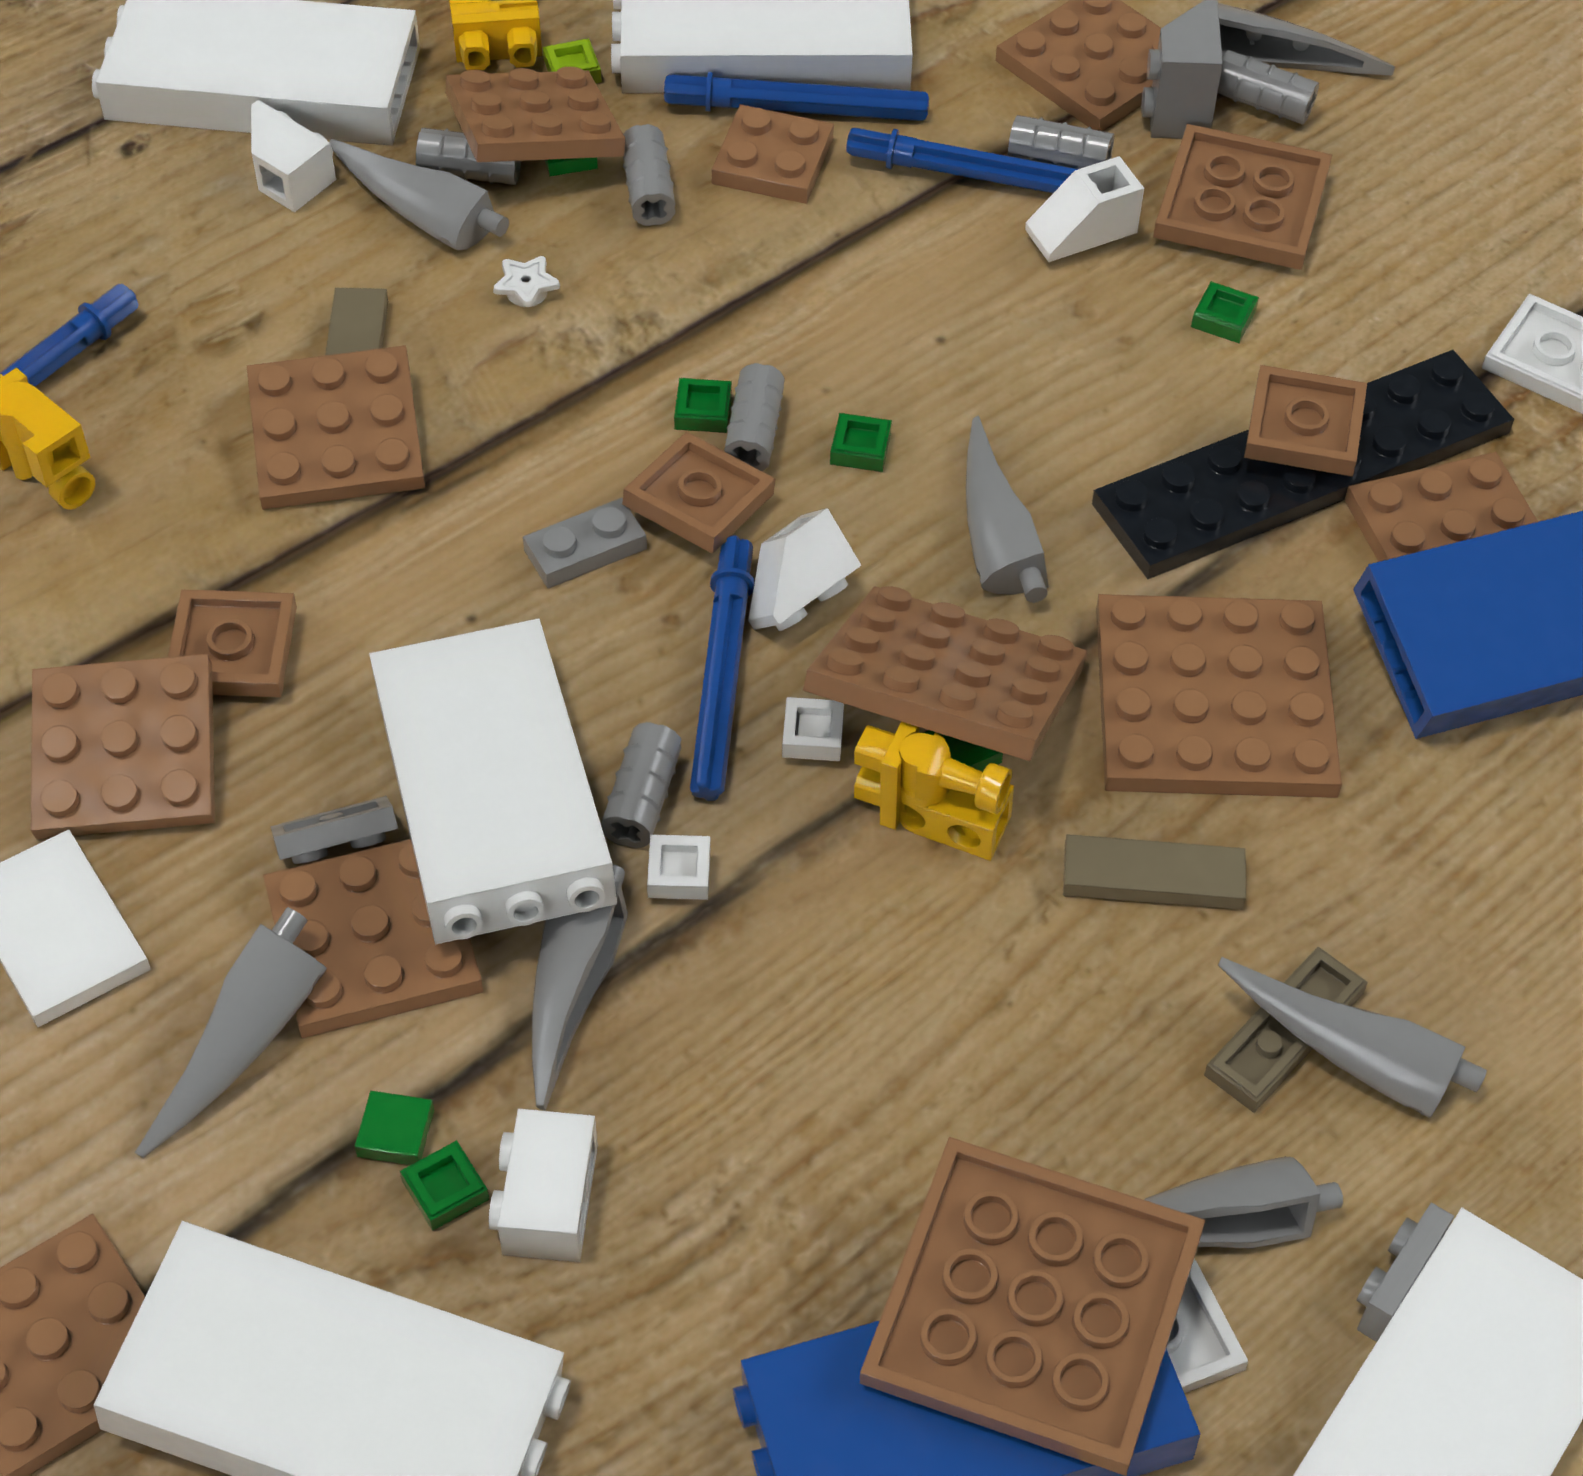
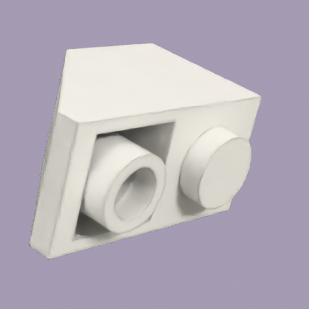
(288, 158)
(1088, 210)
(798, 566)

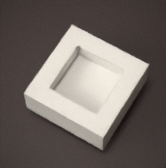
(813, 729)
(678, 867)

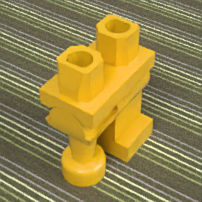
(496, 31)
(43, 442)
(932, 793)

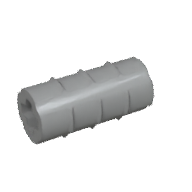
(1267, 87)
(1058, 143)
(451, 153)
(648, 175)
(755, 415)
(641, 785)

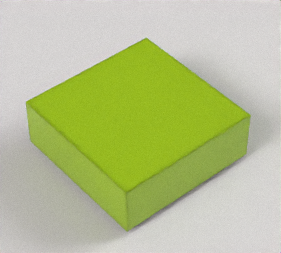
(572, 54)

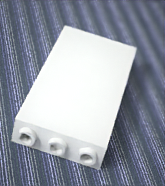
(763, 40)
(209, 60)
(491, 782)
(1469, 1371)
(320, 1375)

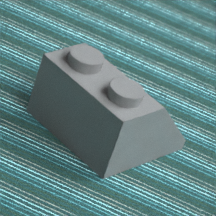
(1184, 73)

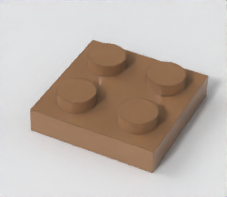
(772, 154)
(1306, 420)
(698, 492)
(241, 633)

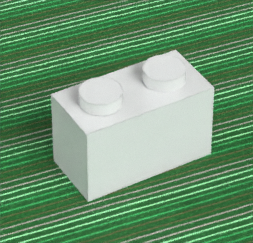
(545, 1185)

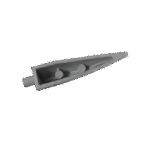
(1291, 45)
(429, 198)
(1000, 527)
(570, 968)
(252, 1008)
(1375, 1048)
(1254, 1203)

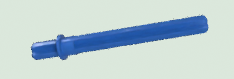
(796, 97)
(954, 160)
(69, 340)
(731, 589)

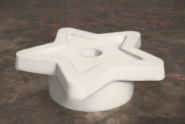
(526, 293)

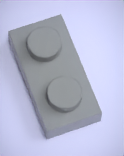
(584, 543)
(310, 836)
(1413, 1248)

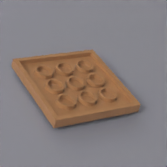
(948, 671)
(1216, 696)
(1034, 1305)

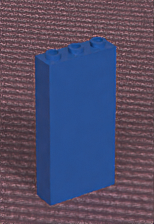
(1481, 624)
(826, 1423)

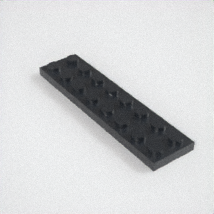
(1221, 498)

